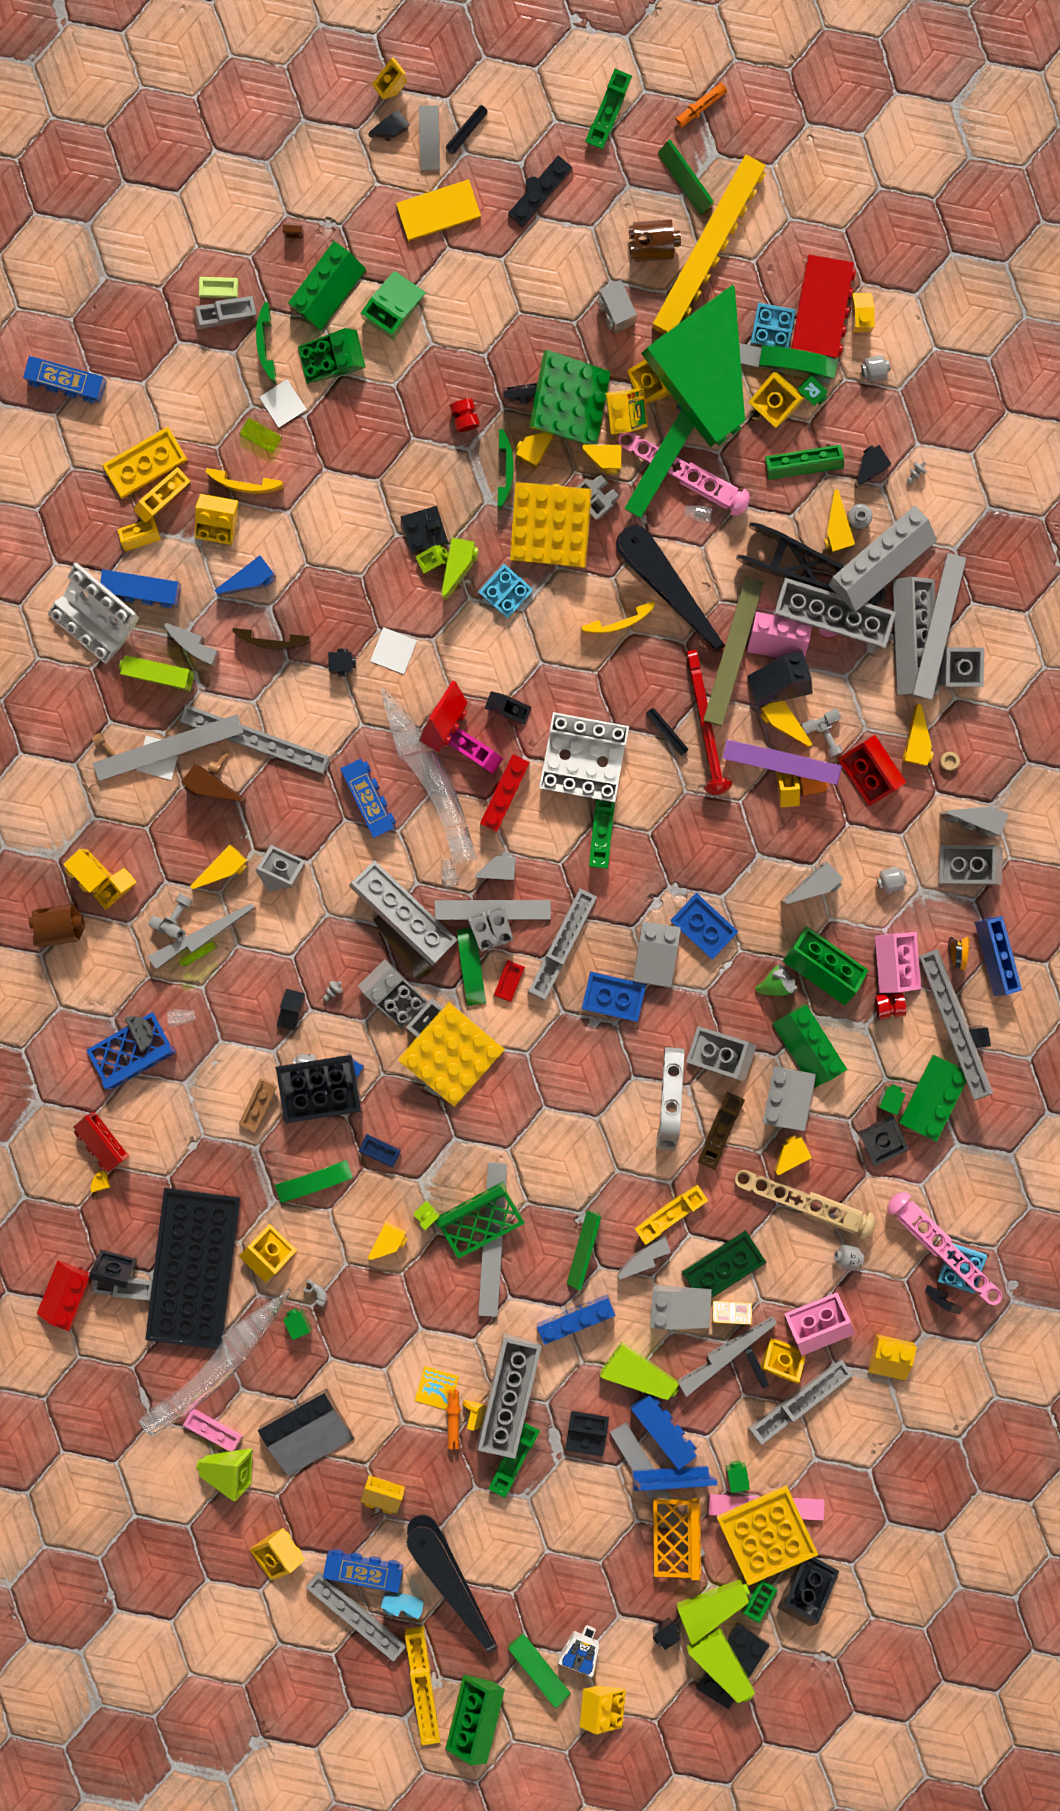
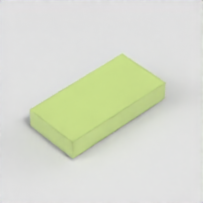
(218, 287)

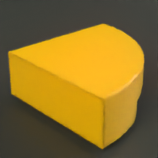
(100, 1181)

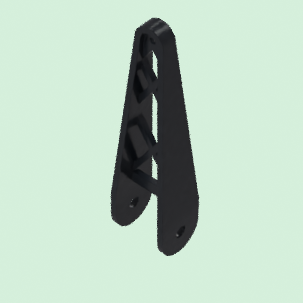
(795, 546)
(655, 569)
(437, 1561)

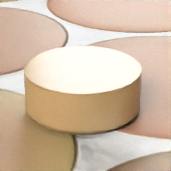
(949, 761)

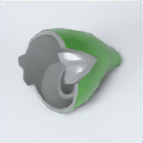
(777, 983)

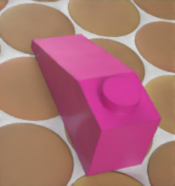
(475, 750)

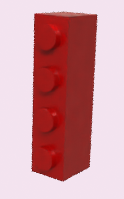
(505, 793)

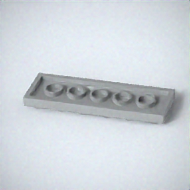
(403, 912)

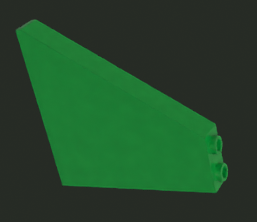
(703, 367)

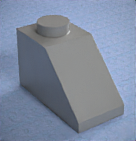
(499, 867)

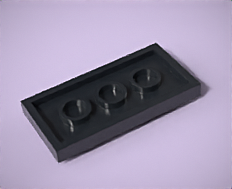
(748, 1649)

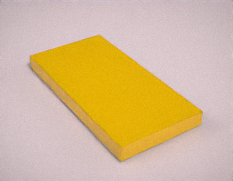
(438, 210)
(144, 462)

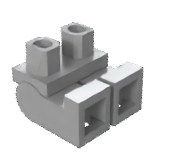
(600, 503)
(493, 936)

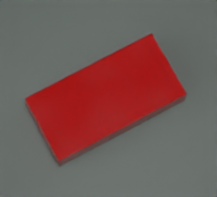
(509, 981)

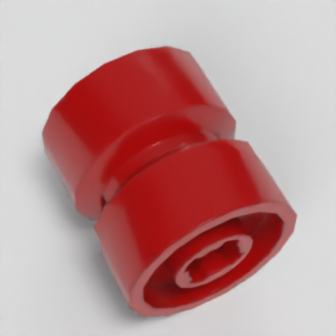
(465, 416)
(891, 1005)

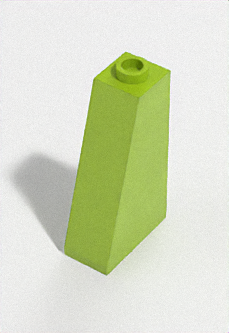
(157, 673)
(637, 1372)
(711, 1608)
(720, 1662)

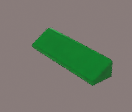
(686, 177)
(804, 462)
(584, 1249)
(539, 1670)

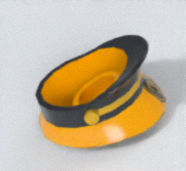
(959, 952)

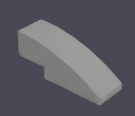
(429, 138)
(224, 312)
(193, 644)
(644, 1257)
(136, 1289)

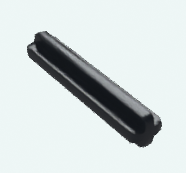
(466, 129)
(667, 732)

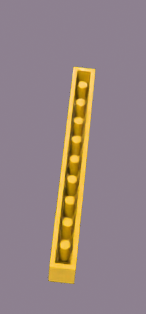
(710, 244)

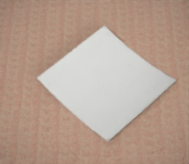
(282, 403)

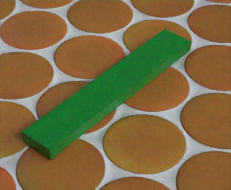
(660, 465)

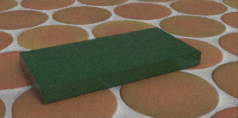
(725, 1264)

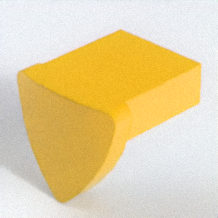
(476, 1414)

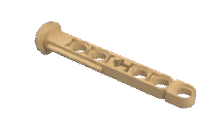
(852, 1220)

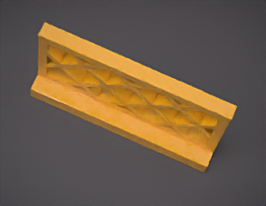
(693, 1542)

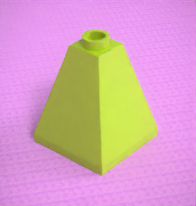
(228, 1471)

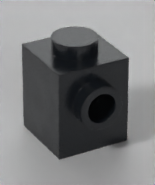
(341, 662)
(666, 1633)

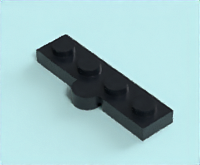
(539, 190)

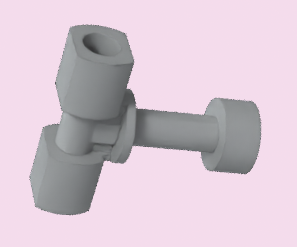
(823, 725)
(169, 924)

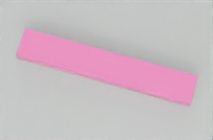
(808, 1508)

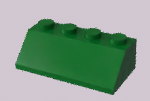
(327, 285)
(825, 966)
(809, 1045)
(934, 1098)
(474, 1720)

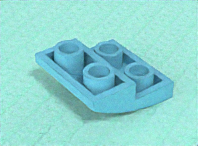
(773, 325)
(505, 590)
(949, 1277)
(395, 1602)

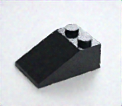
(781, 679)
(808, 1591)

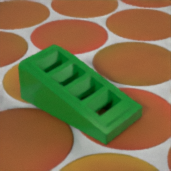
(757, 1618)

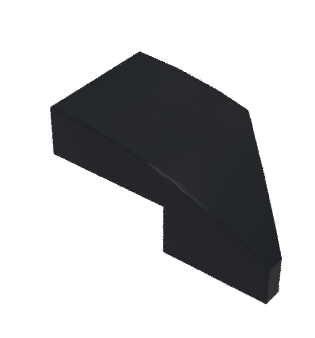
(390, 126)
(939, 1298)

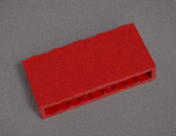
(823, 305)

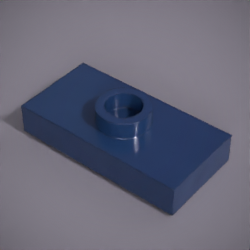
(379, 1150)

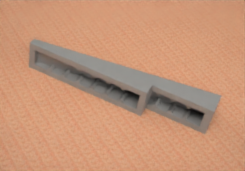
(513, 908)
(199, 938)
(562, 944)
(723, 1355)
(799, 1402)

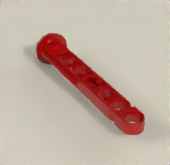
(717, 784)

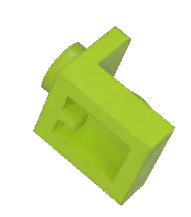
(432, 558)
(426, 1214)

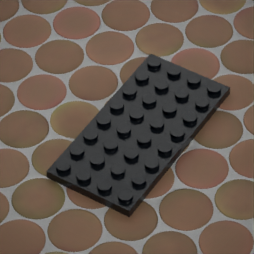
(192, 1268)

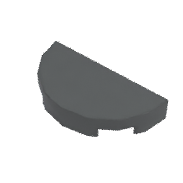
(141, 1031)

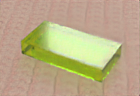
(260, 435)
(198, 954)

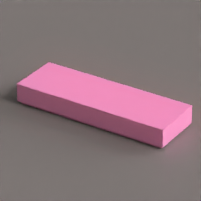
(212, 1430)

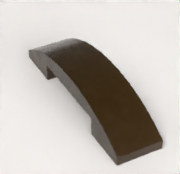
(294, 642)
(410, 957)
(720, 1130)

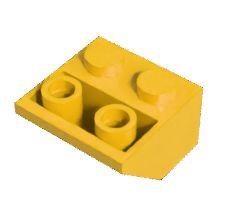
(215, 519)
(602, 1709)

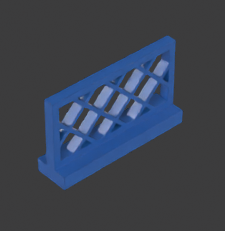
(136, 1067)
(672, 1478)

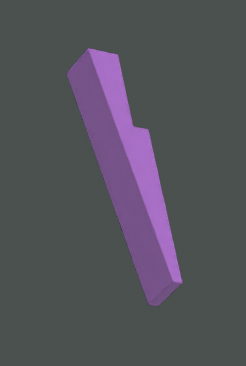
(782, 761)

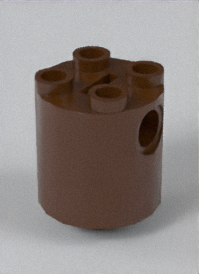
(660, 240)
(56, 925)

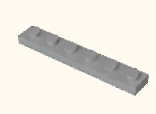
(356, 1616)

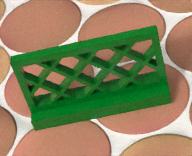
(472, 1205)

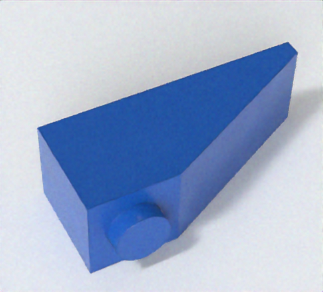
(250, 577)

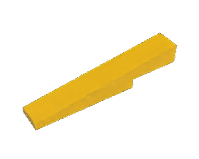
(422, 1685)

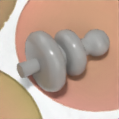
(915, 473)
(335, 987)

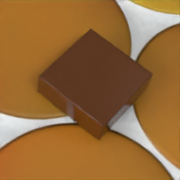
(293, 231)

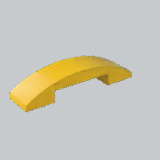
(267, 486)
(596, 628)
(670, 1214)

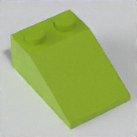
(459, 562)

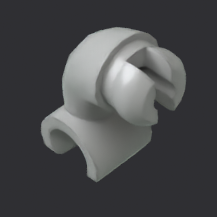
(320, 1292)

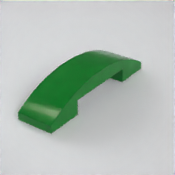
(609, 109)
(264, 320)
(798, 360)
(504, 446)
(601, 834)
(471, 967)
(313, 1181)
(509, 1466)

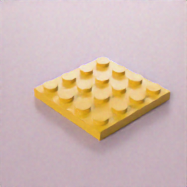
(550, 524)
(451, 1054)
(767, 1535)

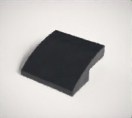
(586, 1433)

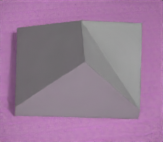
(279, 869)

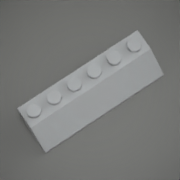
(883, 559)
(913, 607)
(831, 613)
(508, 1396)

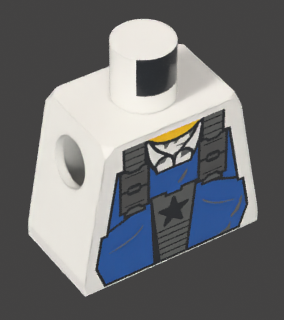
(580, 1651)

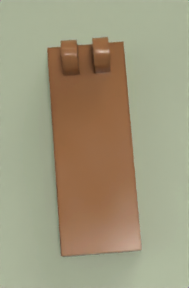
(258, 1105)

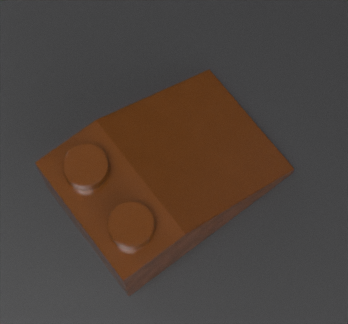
(204, 783)

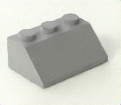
(789, 1098)

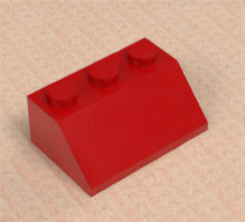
(445, 718)
(871, 770)
(100, 1141)
(64, 1295)

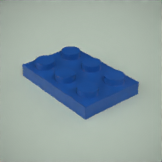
(704, 925)
(613, 996)

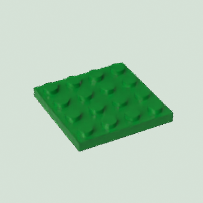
(569, 398)

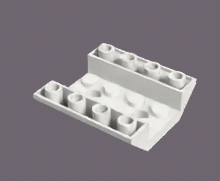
(91, 617)
(586, 742)

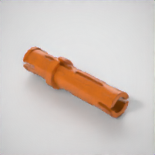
(695, 109)
(453, 1419)

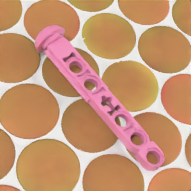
(728, 495)
(908, 1212)

